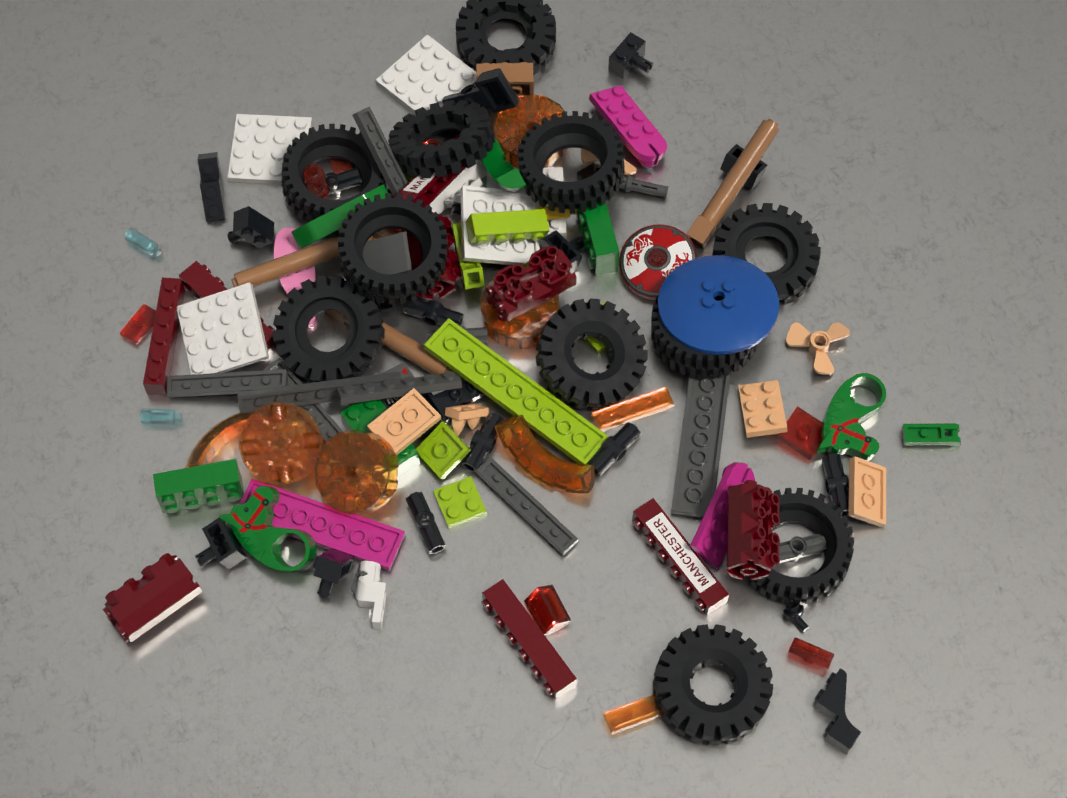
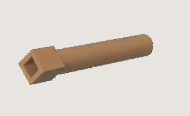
(706, 223)
(288, 263)
(403, 346)

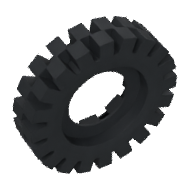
(480, 14)
(474, 140)
(796, 236)
(303, 305)

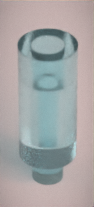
(142, 242)
(159, 416)

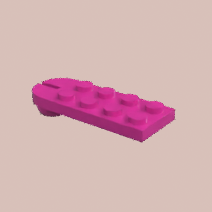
(631, 124)
(711, 535)

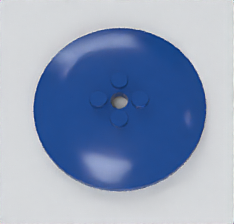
(716, 326)

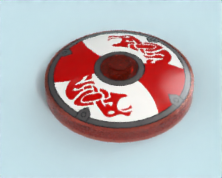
(651, 257)

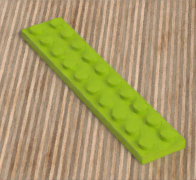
(515, 392)

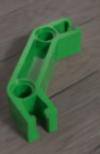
(332, 220)

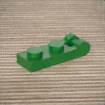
(931, 434)

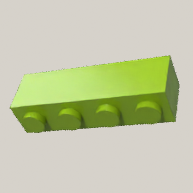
(507, 226)

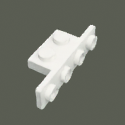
(468, 177)

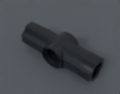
(342, 181)
(431, 312)
(482, 443)
(614, 448)
(836, 482)
(430, 532)

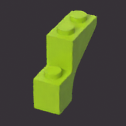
(471, 272)

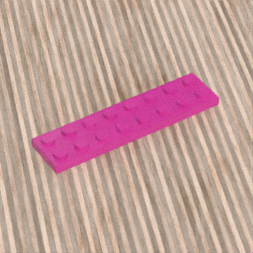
(334, 529)

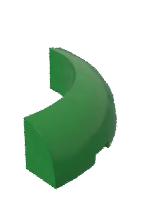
(502, 171)

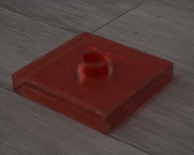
(802, 433)

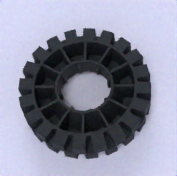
(606, 326)
(732, 655)

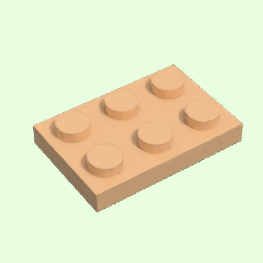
(762, 408)
(405, 421)
(867, 491)

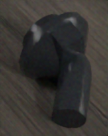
(793, 612)

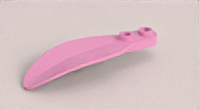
(284, 245)

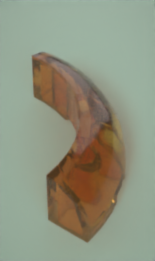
(215, 438)
(540, 462)

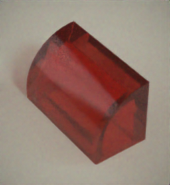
(547, 609)

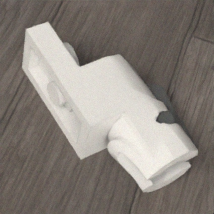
(370, 591)

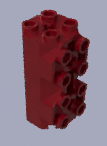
(452, 269)
(531, 284)
(750, 541)
(151, 599)

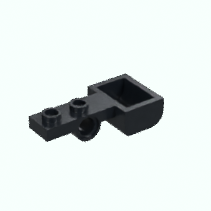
(491, 91)
(451, 398)

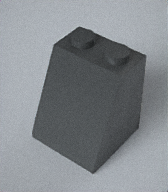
(388, 254)

